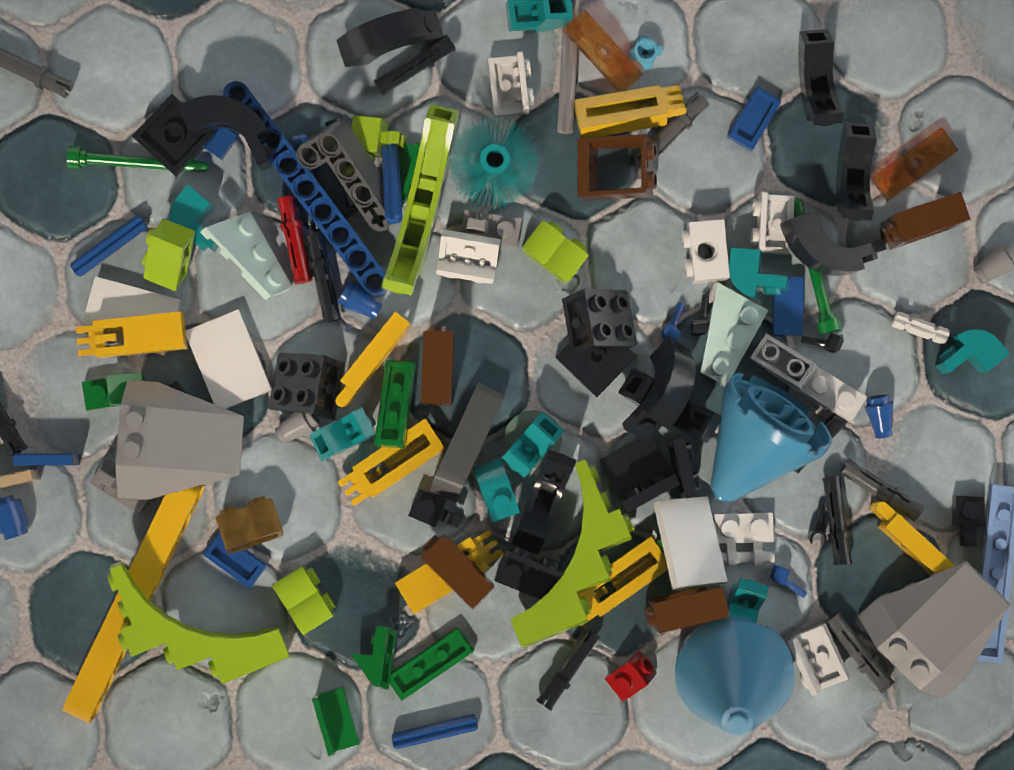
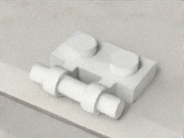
(745, 528)

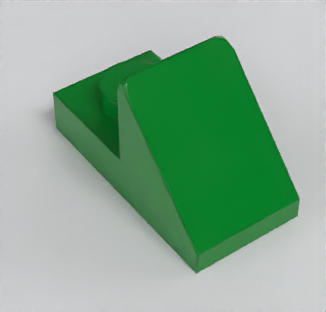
(107, 391)
(379, 664)

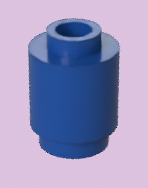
(12, 518)

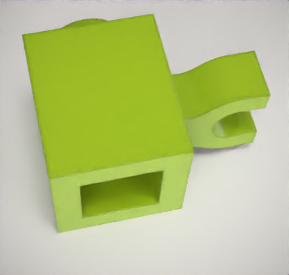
(374, 134)

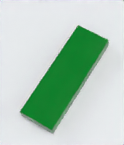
(395, 404)
(430, 663)

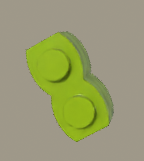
(555, 251)
(304, 599)

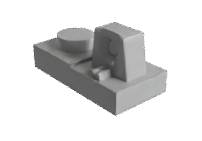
(492, 226)
(106, 481)

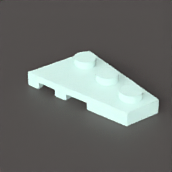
(249, 250)
(729, 334)

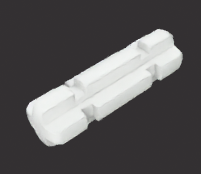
(920, 327)

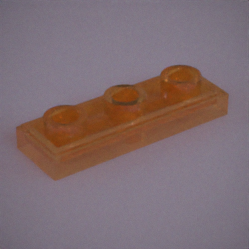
(590, 39)
(902, 173)

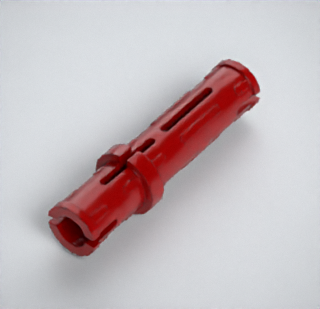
(295, 244)

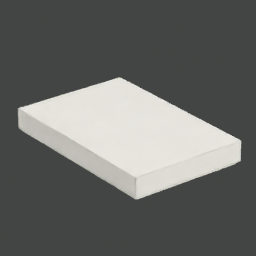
(118, 300)
(228, 360)
(690, 542)

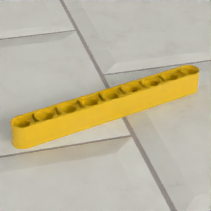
(147, 573)

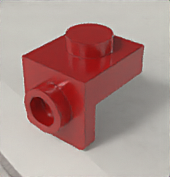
(631, 676)

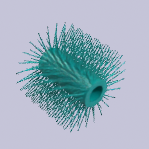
(501, 153)

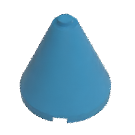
(762, 437)
(734, 674)

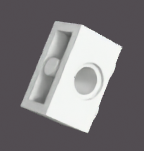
(714, 236)

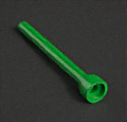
(79, 157)
(827, 321)

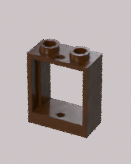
(587, 166)
(924, 221)
(437, 366)
(456, 570)
(686, 608)

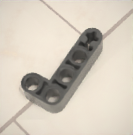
(352, 166)
(467, 442)

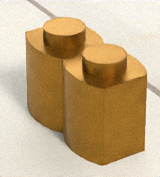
(249, 525)

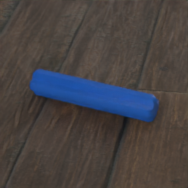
(392, 184)
(108, 246)
(434, 731)

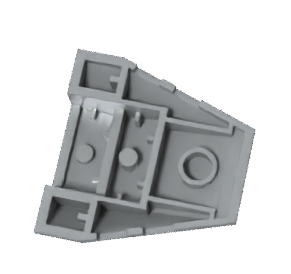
(173, 442)
(936, 626)

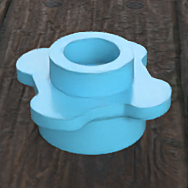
(653, 49)

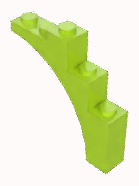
(423, 200)
(600, 531)
(150, 627)

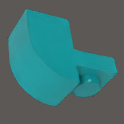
(538, 14)
(190, 211)
(746, 275)
(976, 346)
(342, 434)
(533, 444)
(496, 489)
(746, 599)

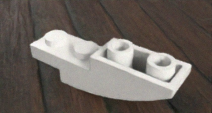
(808, 378)

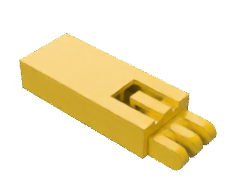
(616, 112)
(141, 335)
(372, 358)
(420, 447)
(909, 539)
(629, 574)
(425, 586)

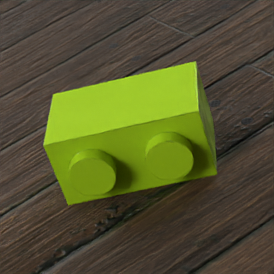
(168, 254)

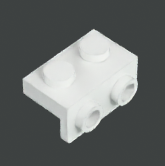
(509, 85)
(770, 213)
(468, 256)
(817, 658)

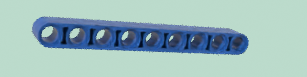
(317, 199)

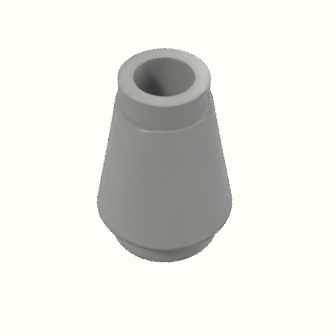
(995, 264)
(296, 426)

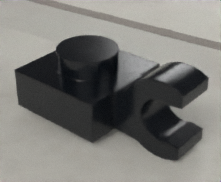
(430, 509)
(968, 513)

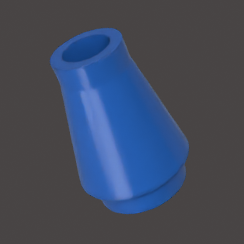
(359, 301)
(880, 414)

